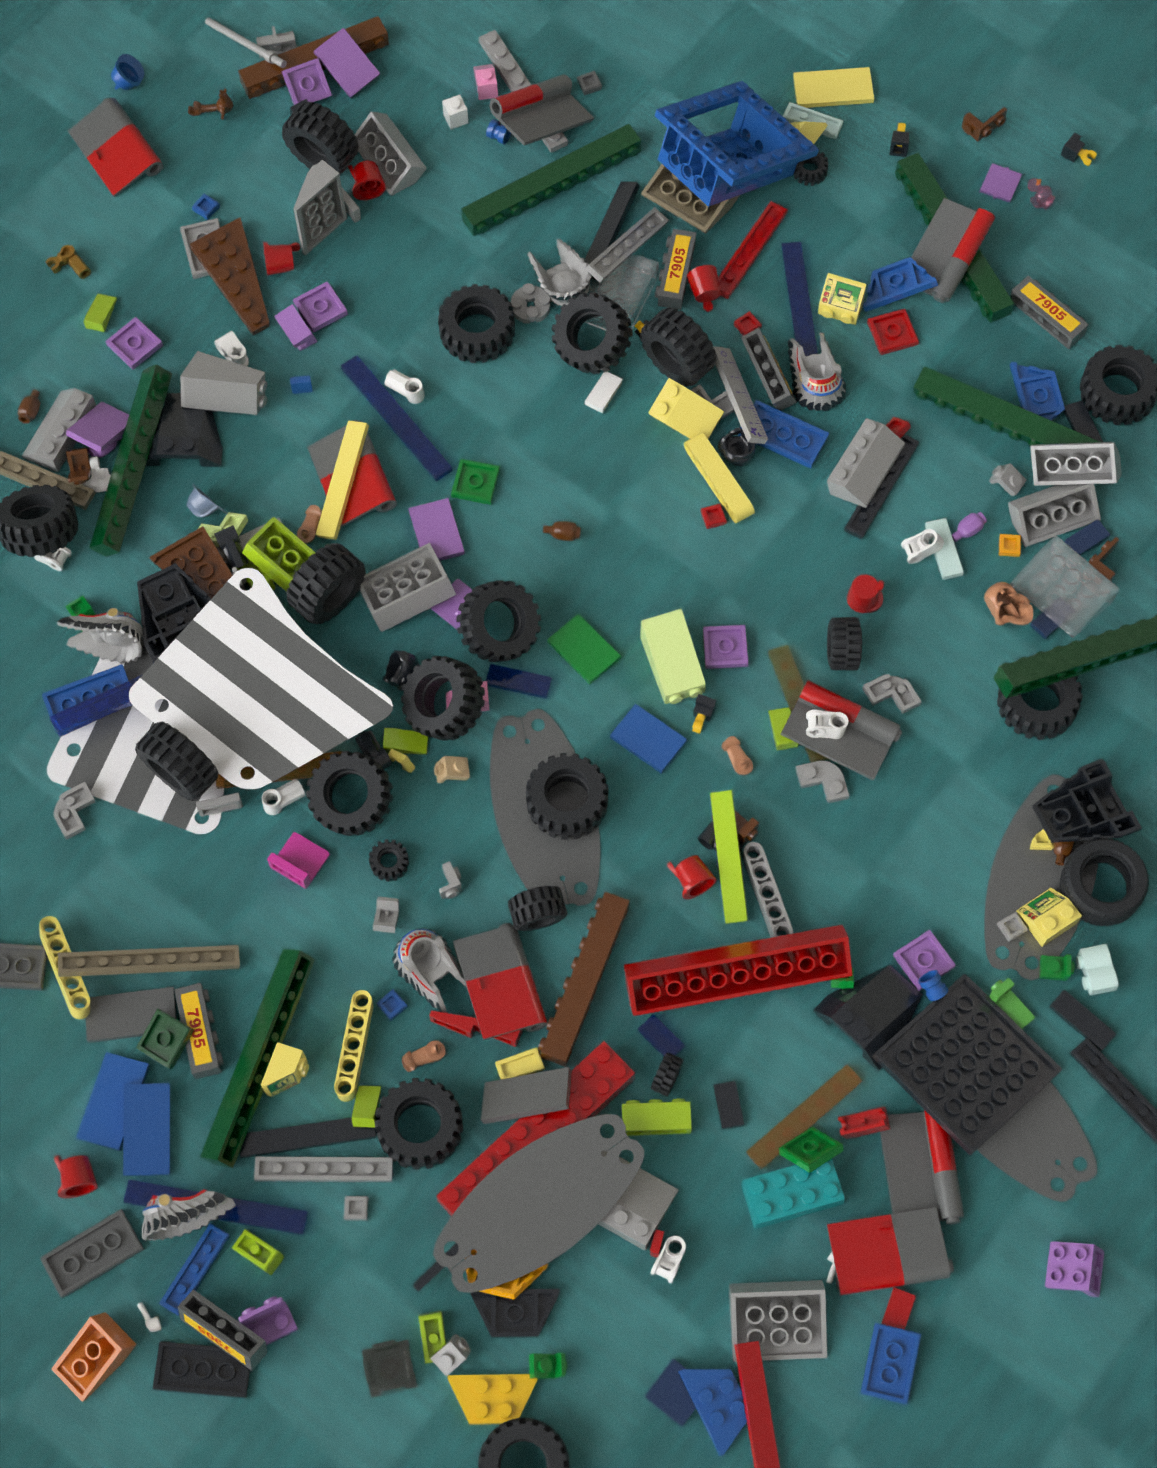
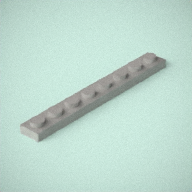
(513, 76)

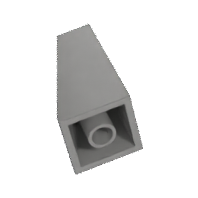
(222, 386)

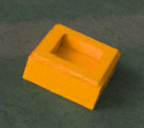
(1009, 545)

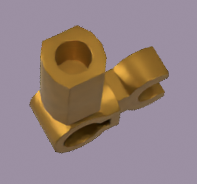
(69, 255)

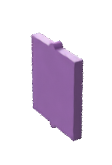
(1000, 183)

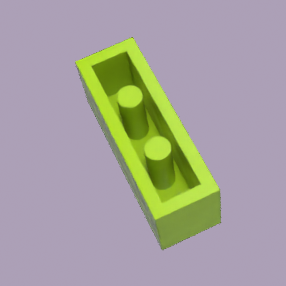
(657, 1117)

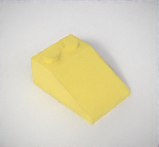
(685, 411)

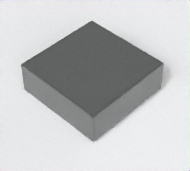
(589, 83)

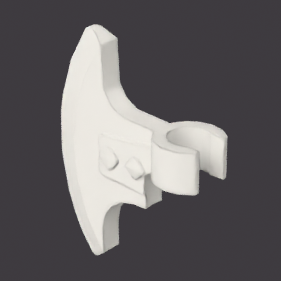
(99, 478)

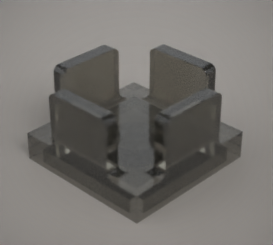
(389, 1368)

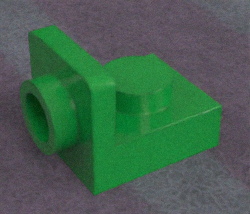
(79, 606)
(1056, 967)
(547, 1366)

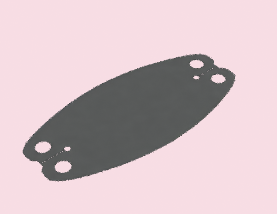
(535, 854)
(1020, 877)
(1035, 1139)
(538, 1203)

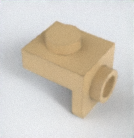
(452, 768)

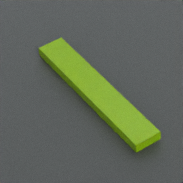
(729, 857)

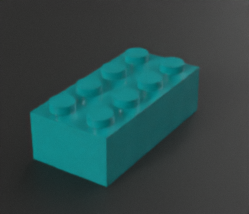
(791, 1193)

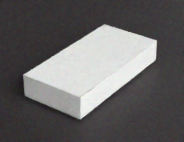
(603, 391)

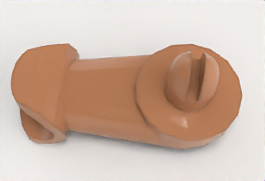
(309, 526)
(738, 758)
(428, 1054)

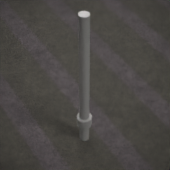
(269, 55)

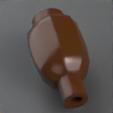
(29, 407)
(563, 530)
(1062, 850)

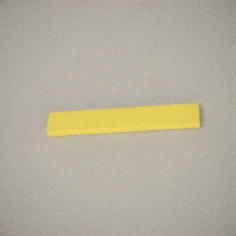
(342, 480)

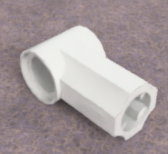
(404, 386)
(283, 795)

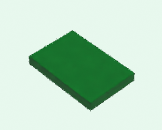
(584, 649)

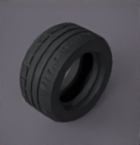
(1116, 855)

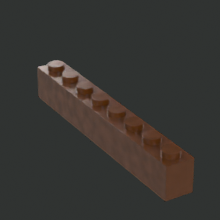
(267, 77)
(584, 980)

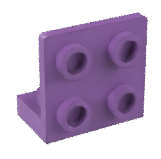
(449, 609)
(1075, 1267)
(270, 1320)

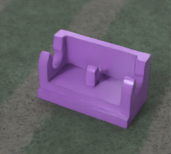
(295, 328)

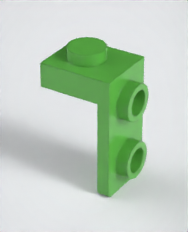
(1010, 1003)

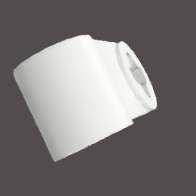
(232, 349)
(918, 547)
(56, 559)
(824, 724)
(669, 1260)

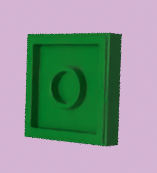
(475, 481)
(811, 1149)

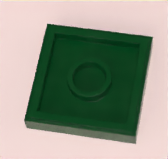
(165, 1038)

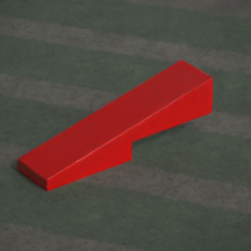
(467, 1025)

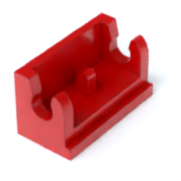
(864, 1123)

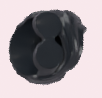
(736, 448)
(399, 667)

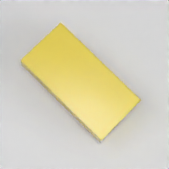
(520, 1064)

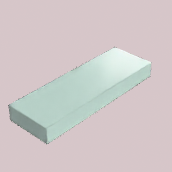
(798, 113)
(947, 557)

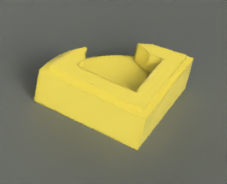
(403, 759)
(1041, 842)

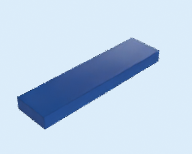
(195, 1267)

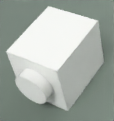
(455, 111)

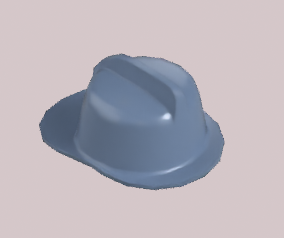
(201, 504)

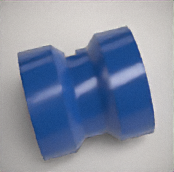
(498, 131)
(932, 984)

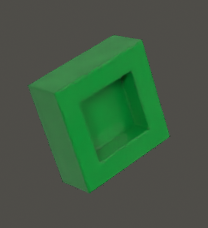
(843, 983)

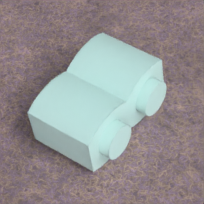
(1097, 969)

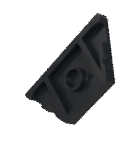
(516, 1317)

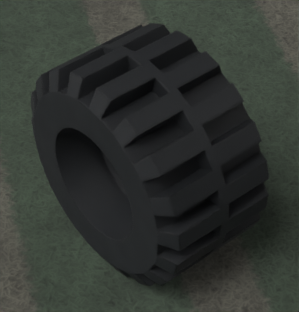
(844, 643)
(537, 908)

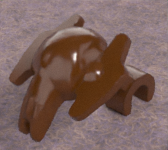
(223, 105)

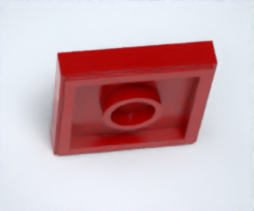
(892, 331)

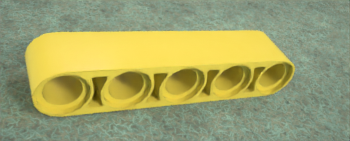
(719, 478)
(71, 996)
(354, 1035)

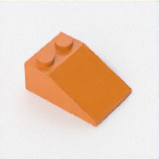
(93, 1355)

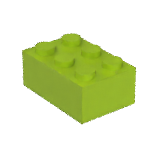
(277, 552)

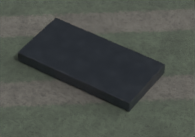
(199, 1371)

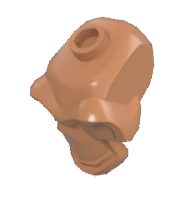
(1008, 605)

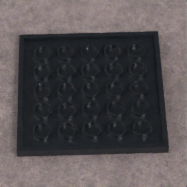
(967, 1064)

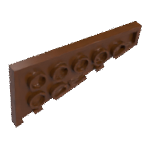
(231, 267)
(198, 559)

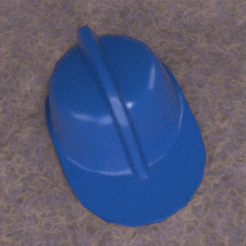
(127, 72)

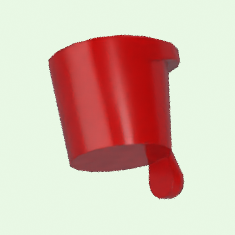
(368, 180)
(279, 257)
(704, 285)
(865, 594)
(693, 875)
(76, 1176)

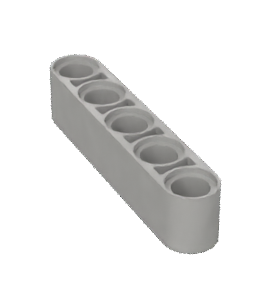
(766, 884)

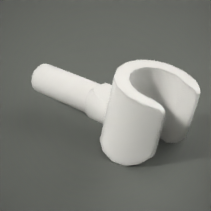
(832, 1270)
(152, 1324)

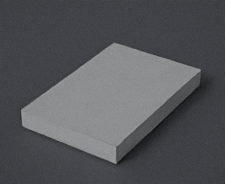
(192, 233)

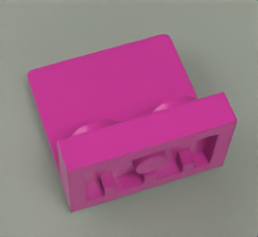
(299, 860)

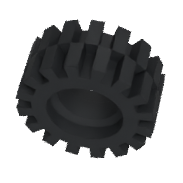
(815, 175)
(392, 872)
(667, 1074)

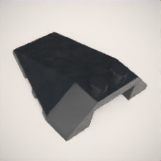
(185, 435)
(167, 606)
(1085, 808)
(871, 1010)

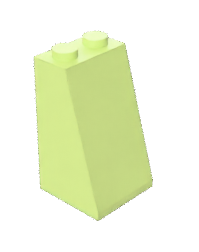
(672, 656)

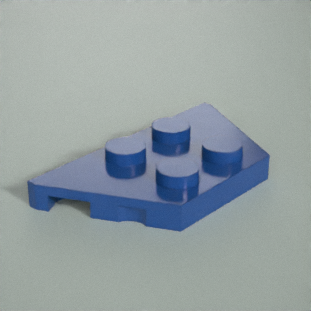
(897, 282)
(1037, 390)
(717, 1402)

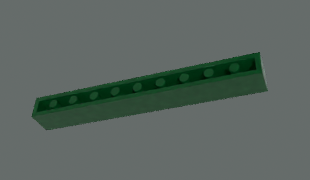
(551, 180)
(979, 277)
(993, 411)
(130, 461)
(1077, 657)
(245, 1084)

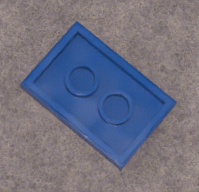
(648, 738)
(890, 1363)

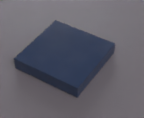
(671, 1394)

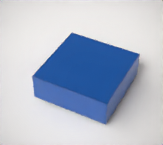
(205, 206)
(301, 384)
(392, 1005)

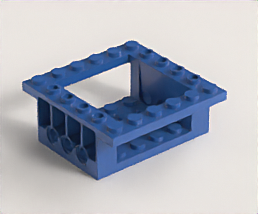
(747, 156)

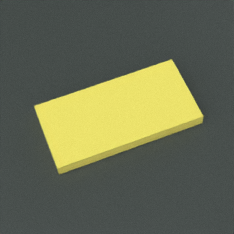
(833, 87)

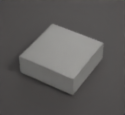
(1012, 927)
(356, 1208)

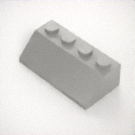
(386, 146)
(50, 440)
(865, 463)
(1075, 463)
(1054, 511)

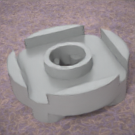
(534, 294)

